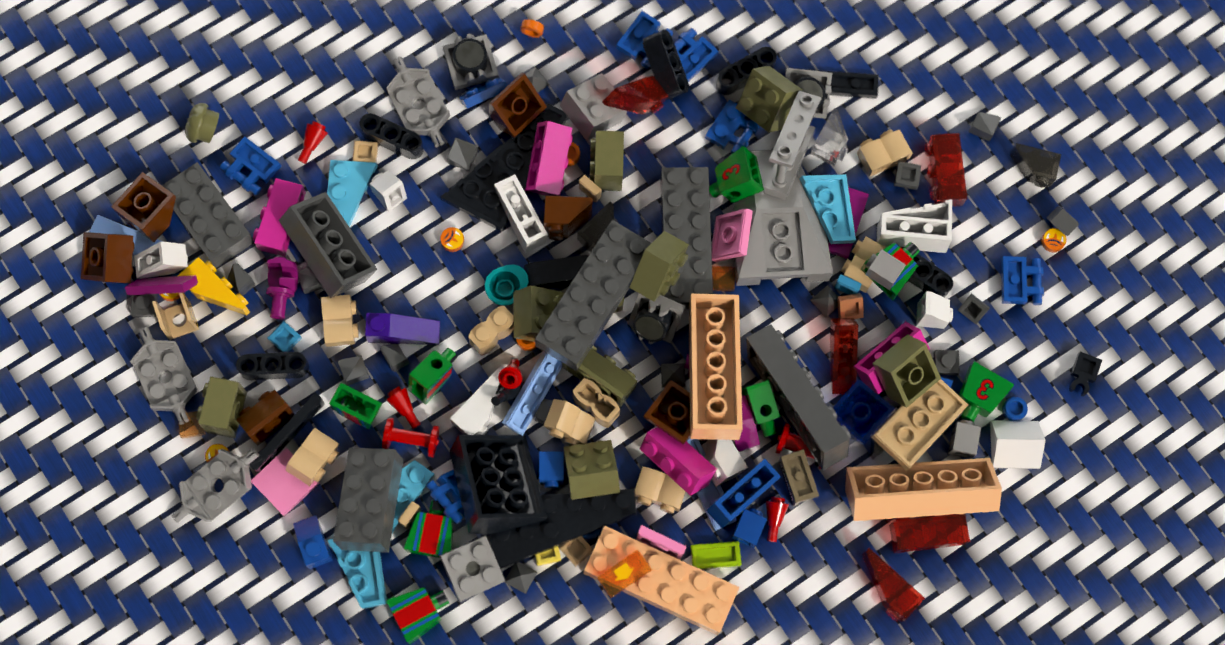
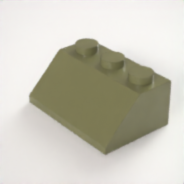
(606, 375)

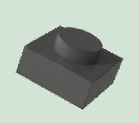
(907, 175)
(142, 305)
(947, 362)

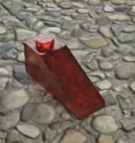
(638, 96)
(843, 353)
(894, 591)

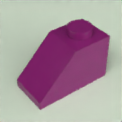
(749, 434)

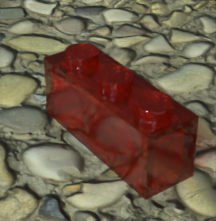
(946, 169)
(929, 532)

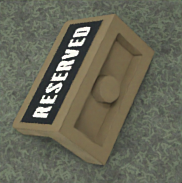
(798, 477)

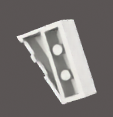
(924, 226)

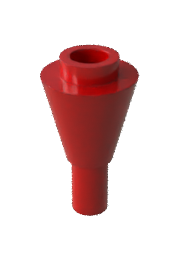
(313, 137)
(510, 376)
(401, 402)
(775, 511)

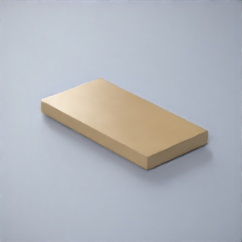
(918, 426)

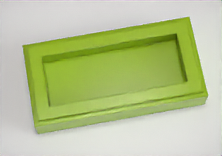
(716, 555)

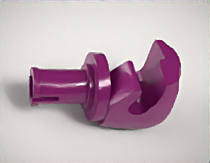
(282, 283)

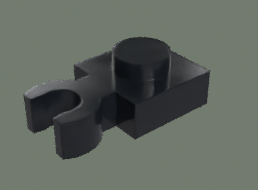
(1086, 370)

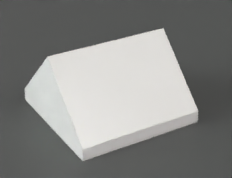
(1016, 444)

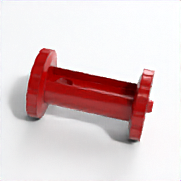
(410, 437)
(791, 442)

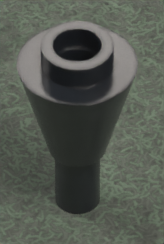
(505, 395)

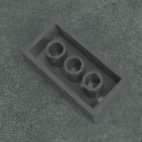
(208, 216)
(327, 244)
(368, 500)

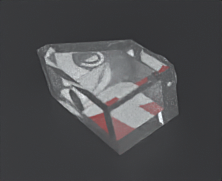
(831, 140)

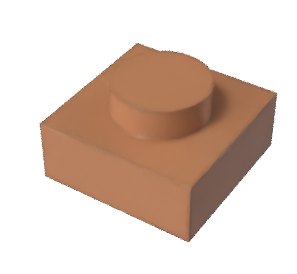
(850, 306)

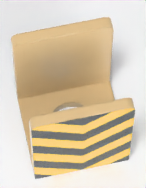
(166, 317)

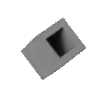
(884, 269)
(964, 439)

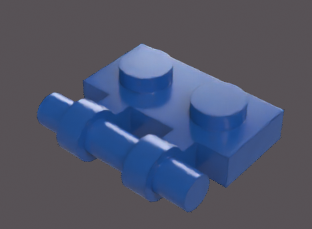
(632, 40)
(698, 54)
(480, 94)
(727, 124)
(255, 160)
(1014, 280)
(447, 487)

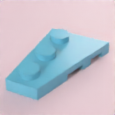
(347, 185)
(832, 205)
(412, 483)
(364, 575)

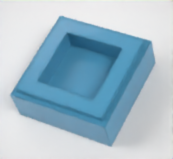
(847, 285)
(284, 337)

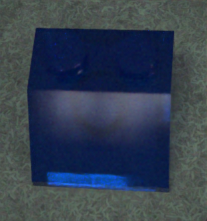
(862, 412)

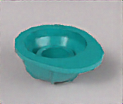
(503, 282)

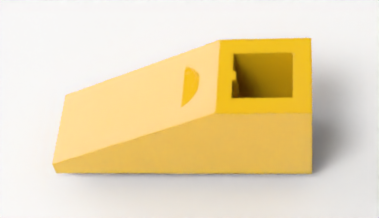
(213, 289)

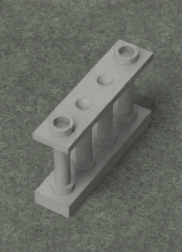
(792, 145)

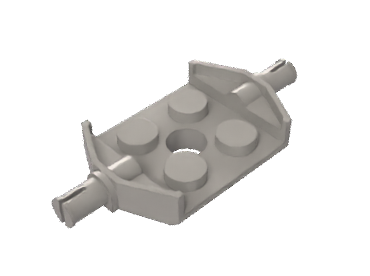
(415, 85)
(151, 362)
(199, 492)

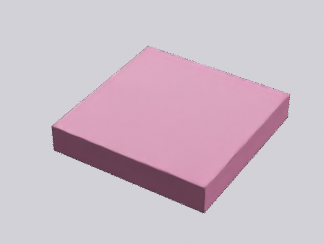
(731, 235)
(280, 486)
(660, 542)

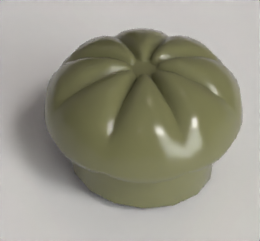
(201, 123)

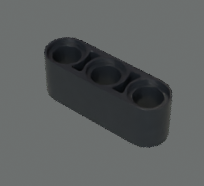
(666, 63)
(738, 78)
(386, 127)
(554, 272)
(933, 275)
(262, 361)

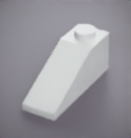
(521, 214)
(477, 411)

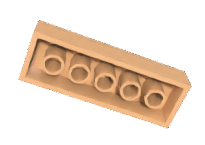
(715, 367)
(923, 489)
(671, 583)

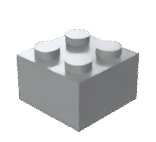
(586, 110)

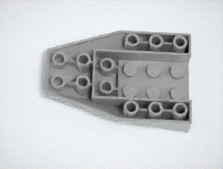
(783, 235)

